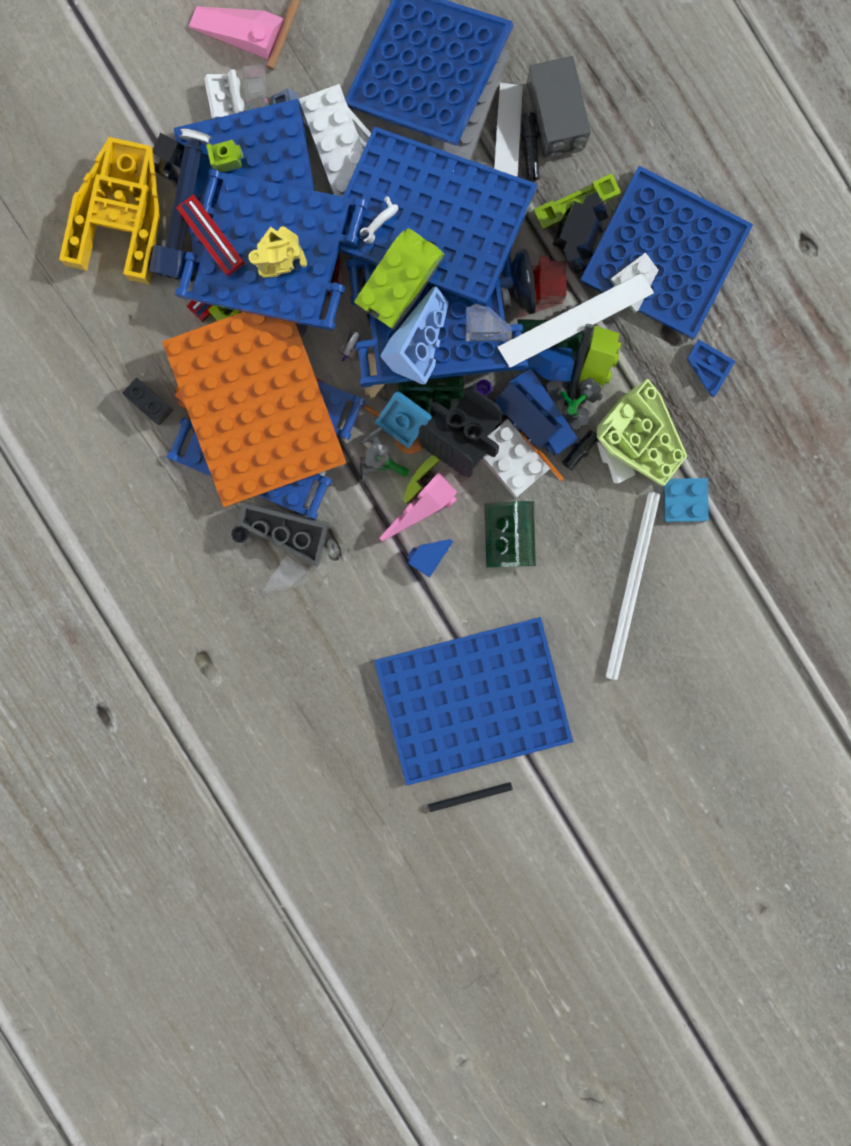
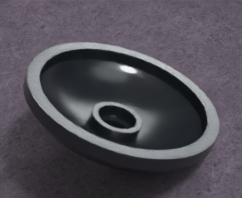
(523, 279)

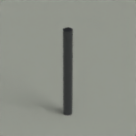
(583, 348)
(470, 797)

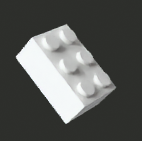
(516, 462)

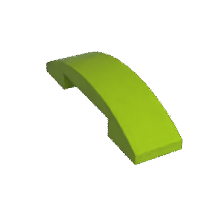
(553, 212)
(413, 487)

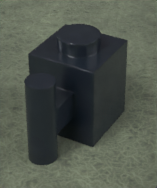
(170, 153)

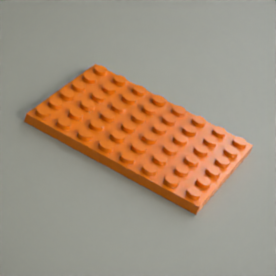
(253, 404)

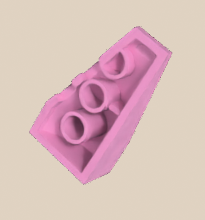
(243, 28)
(429, 501)

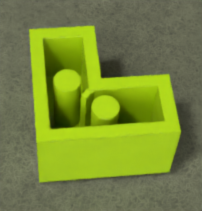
(601, 356)

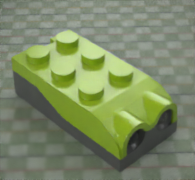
(399, 278)

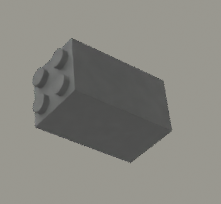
(558, 107)

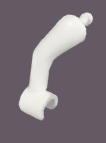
(379, 220)

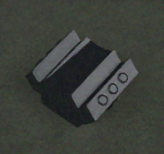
(580, 230)

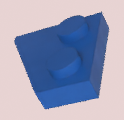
(709, 366)

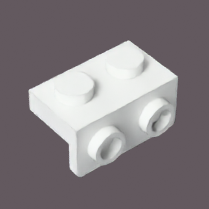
(224, 94)

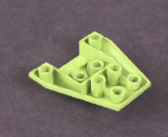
(643, 434)

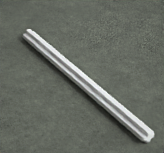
(632, 585)

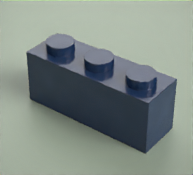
(527, 414)

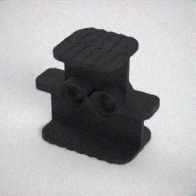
(452, 442)

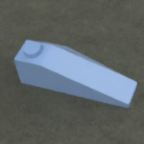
(414, 343)

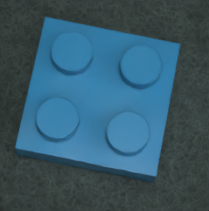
(402, 419)
(686, 500)

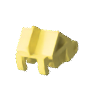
(277, 252)

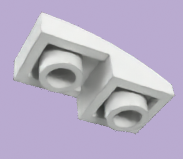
(619, 470)

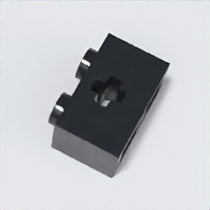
(147, 401)

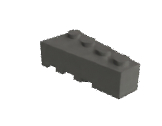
(291, 531)

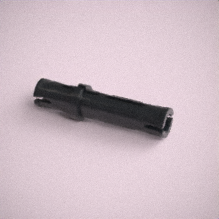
(530, 138)

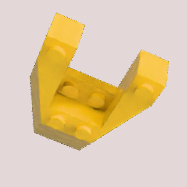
(117, 196)

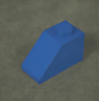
(553, 364)
(428, 556)

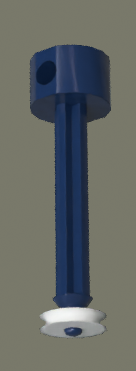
(170, 260)

